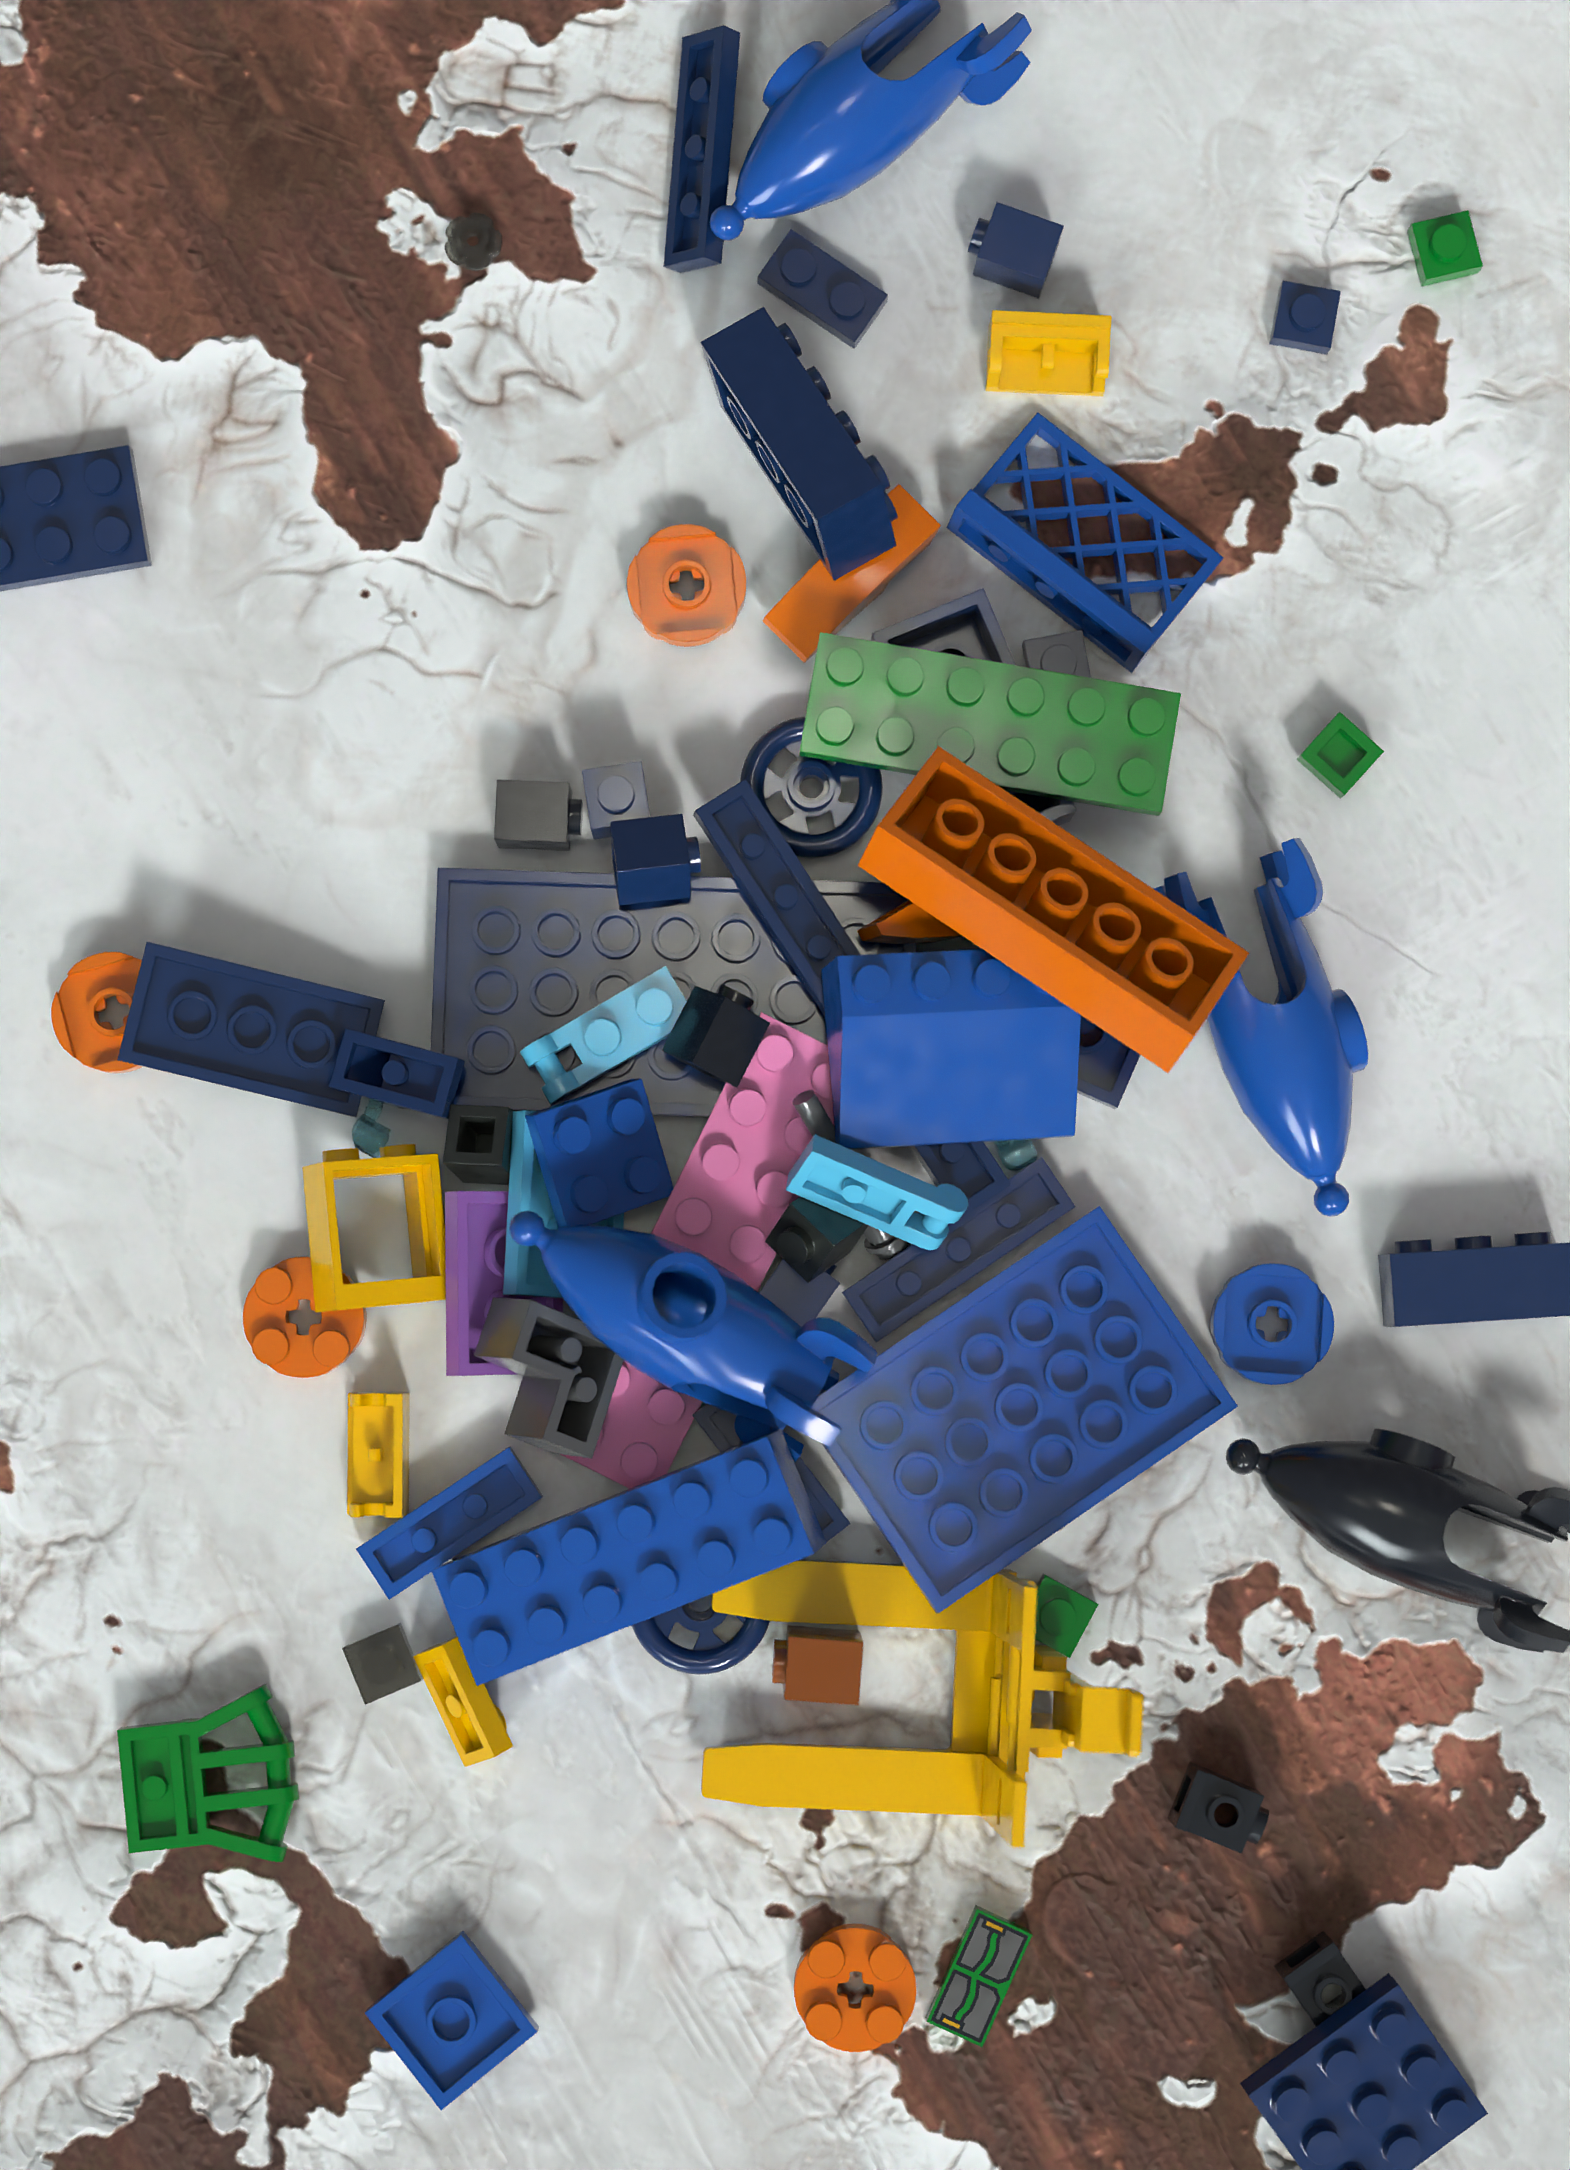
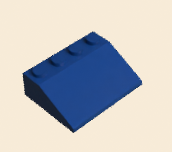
(946, 1051)

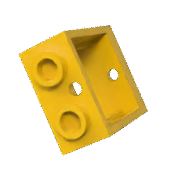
(424, 1220)

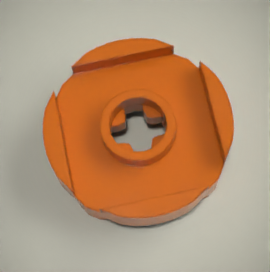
(659, 565)
(78, 1007)
(278, 1341)
(879, 2015)

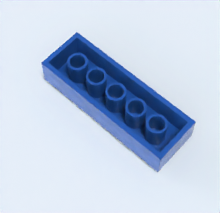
(629, 1557)

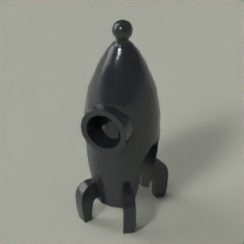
(1388, 1513)

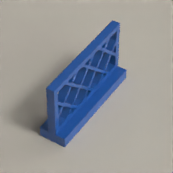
(1044, 569)

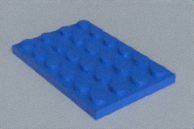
(1020, 1409)

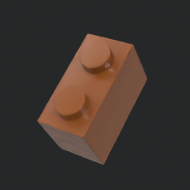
(819, 1664)

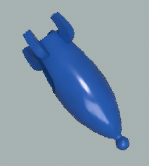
(843, 124)
(1290, 1057)
(697, 1326)

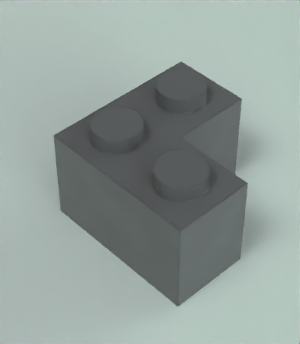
(563, 1371)

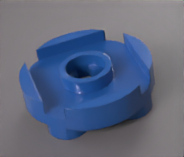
(1294, 1350)

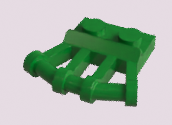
(168, 1784)

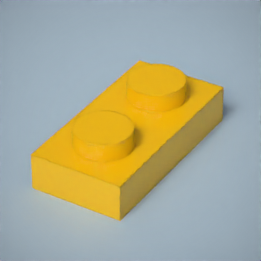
(465, 1708)

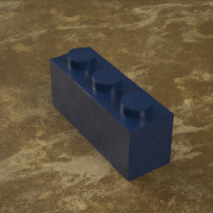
(1475, 1281)

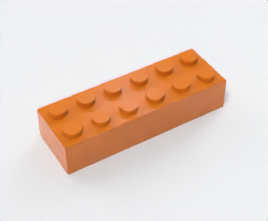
(1052, 909)

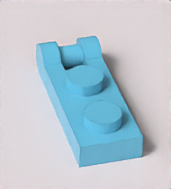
(607, 1034)
(876, 1193)

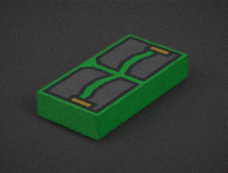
(978, 1976)

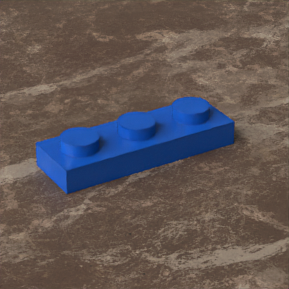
(449, 1522)

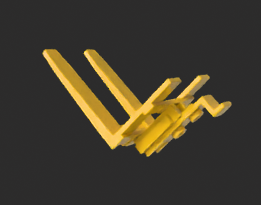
(991, 1702)

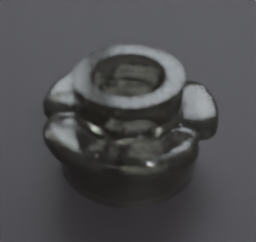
(477, 256)

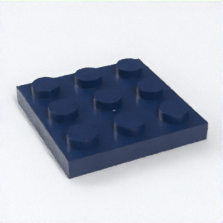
(1365, 2088)

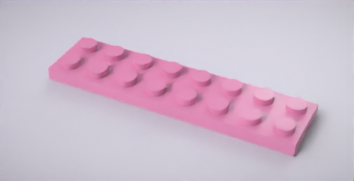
(725, 1211)

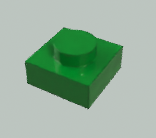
(1444, 248)
(1340, 755)
(1061, 1615)

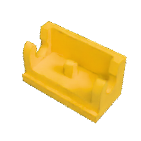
(1048, 353)
(378, 1454)

